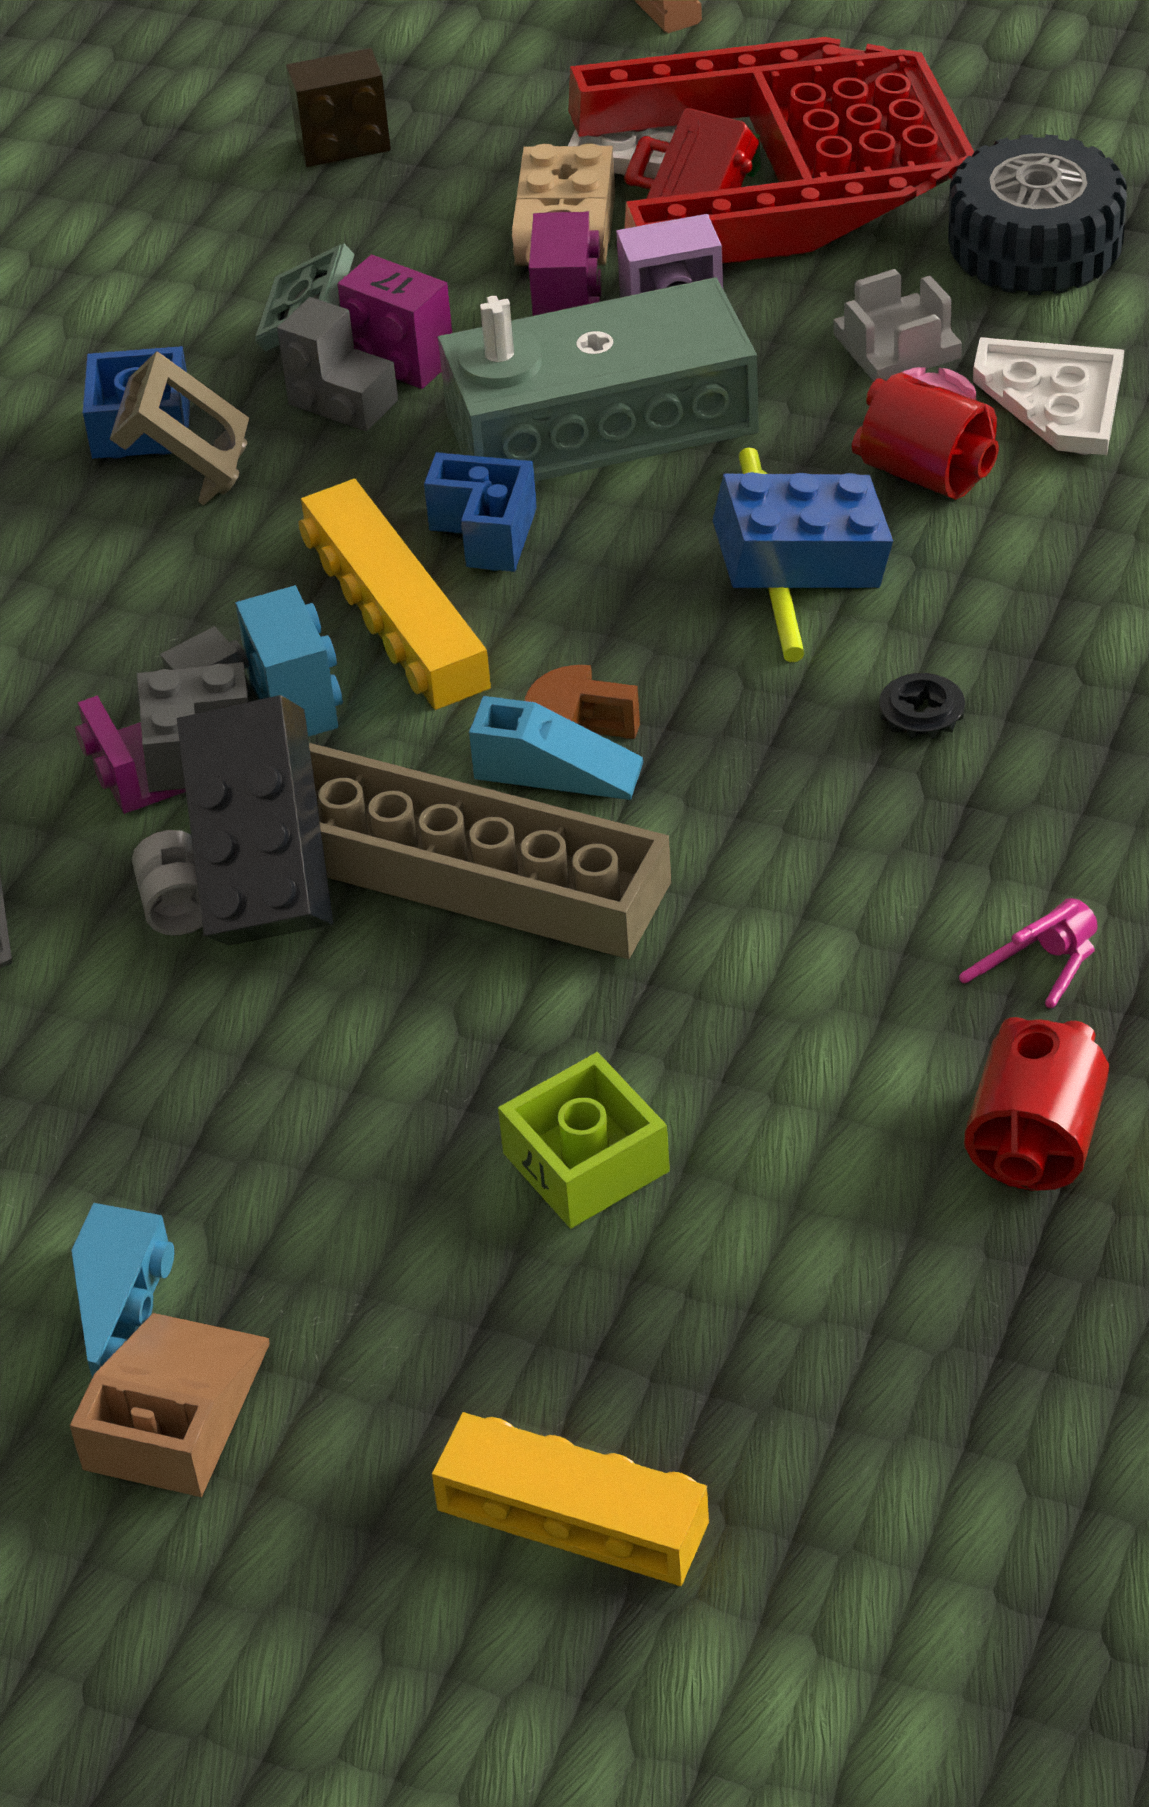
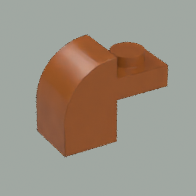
(593, 704)

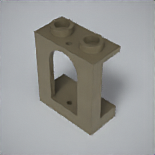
(141, 414)

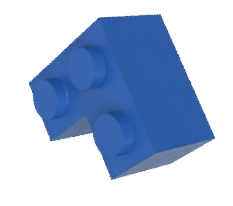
(484, 501)

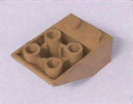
(166, 1403)

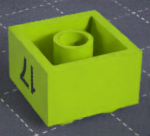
(584, 1139)

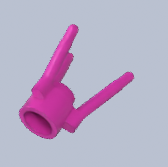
(1059, 933)

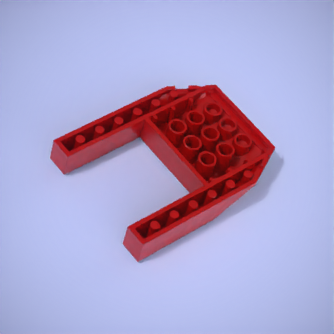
(837, 123)

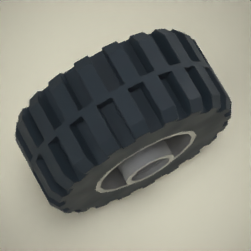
(1037, 214)

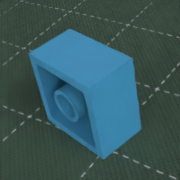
(290, 655)

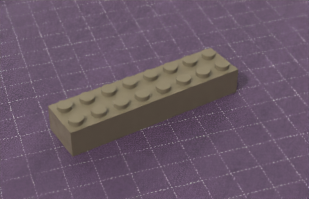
(488, 853)

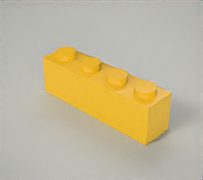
(572, 1497)

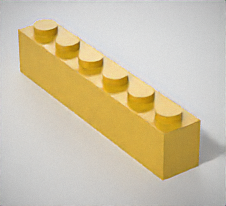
(395, 594)

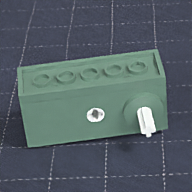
(602, 380)

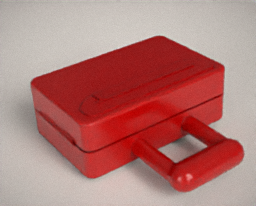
(701, 157)

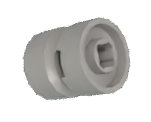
(168, 882)

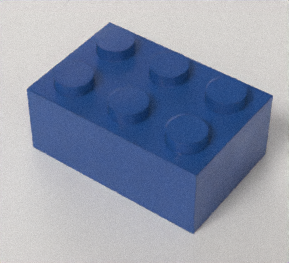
(802, 531)

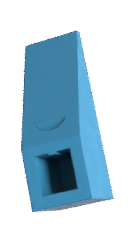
(542, 749)
(116, 1273)

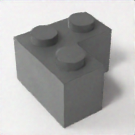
(327, 372)
(177, 694)

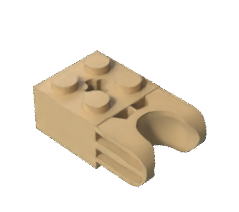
(564, 181)

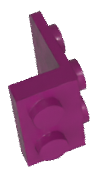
(117, 757)

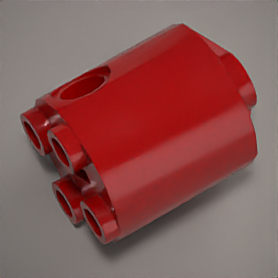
(927, 435)
(1037, 1103)

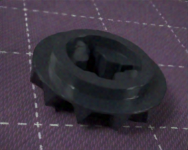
(909, 692)

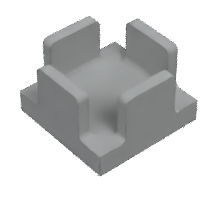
(895, 331)

